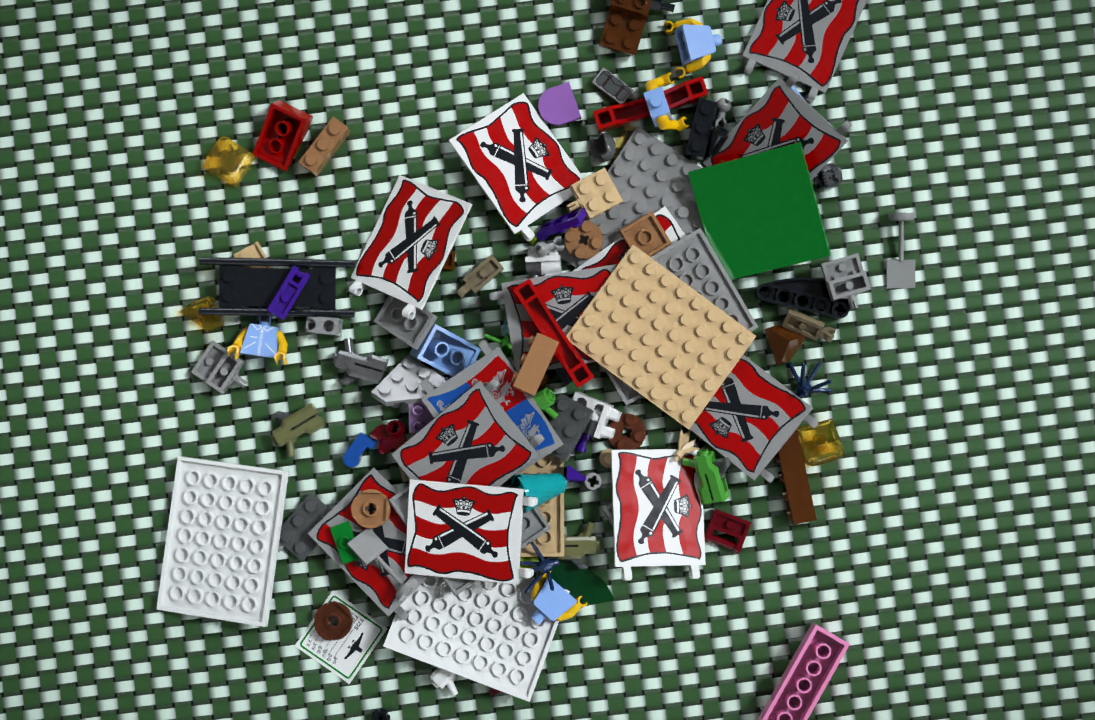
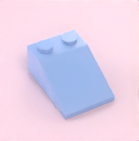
(446, 351)

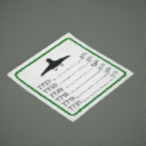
(348, 654)

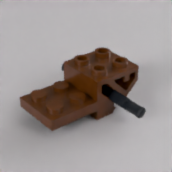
(626, 23)

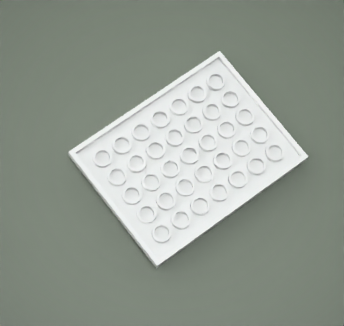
(222, 541)
(477, 634)

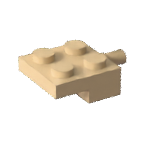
(595, 194)

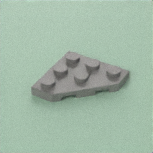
(404, 383)

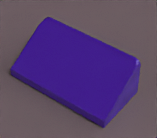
(573, 476)

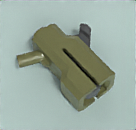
(295, 425)
(578, 546)

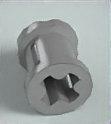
(595, 486)

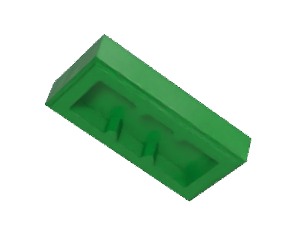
(342, 535)

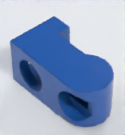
(354, 454)

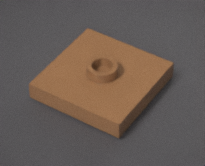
(646, 234)

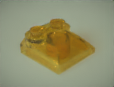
(228, 161)
(820, 444)

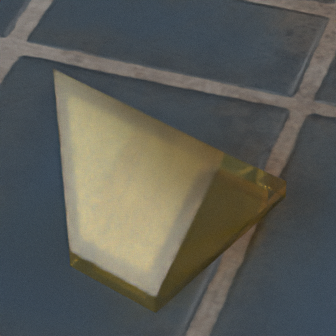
(208, 322)

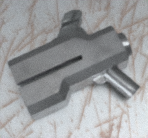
(359, 367)

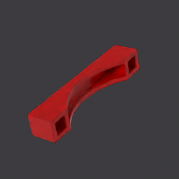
(626, 113)
(547, 325)

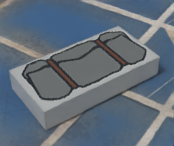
(612, 86)

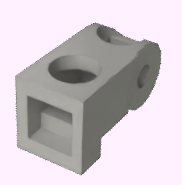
(324, 325)

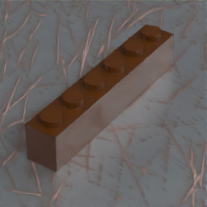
(795, 482)

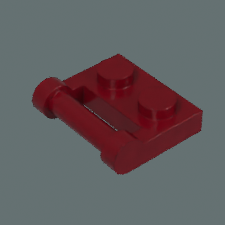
(730, 525)

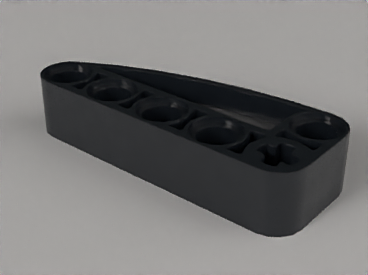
(810, 289)

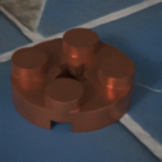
(636, 437)
(322, 621)

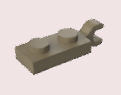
(480, 276)
(807, 326)

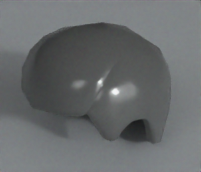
(602, 148)

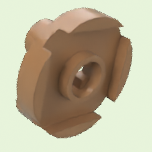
(580, 250)
(363, 500)

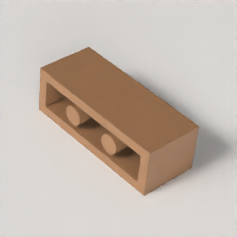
(325, 146)
(534, 364)

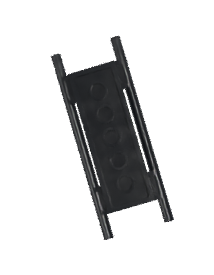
(259, 286)

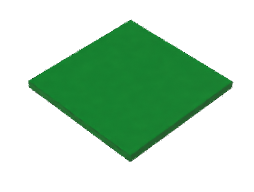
(760, 211)

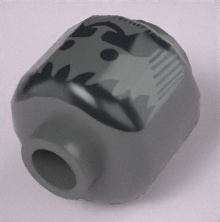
(828, 176)

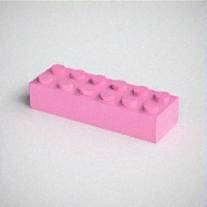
(805, 676)

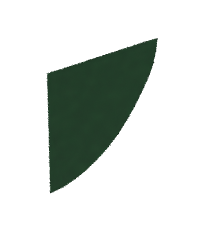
(581, 583)

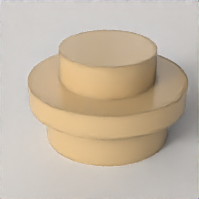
(605, 458)

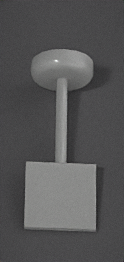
(900, 272)
(369, 547)

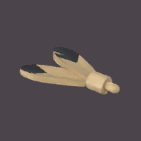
(685, 446)

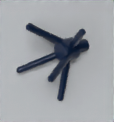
(804, 387)
(543, 566)

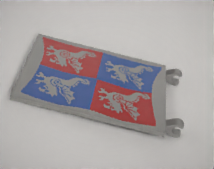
(518, 405)

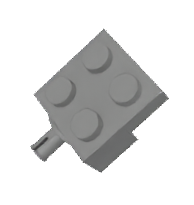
(845, 278)
(218, 368)

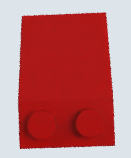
(282, 134)

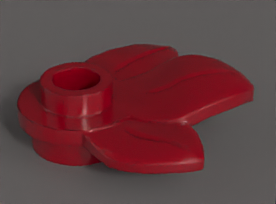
(387, 437)

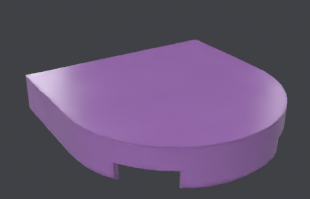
(558, 105)

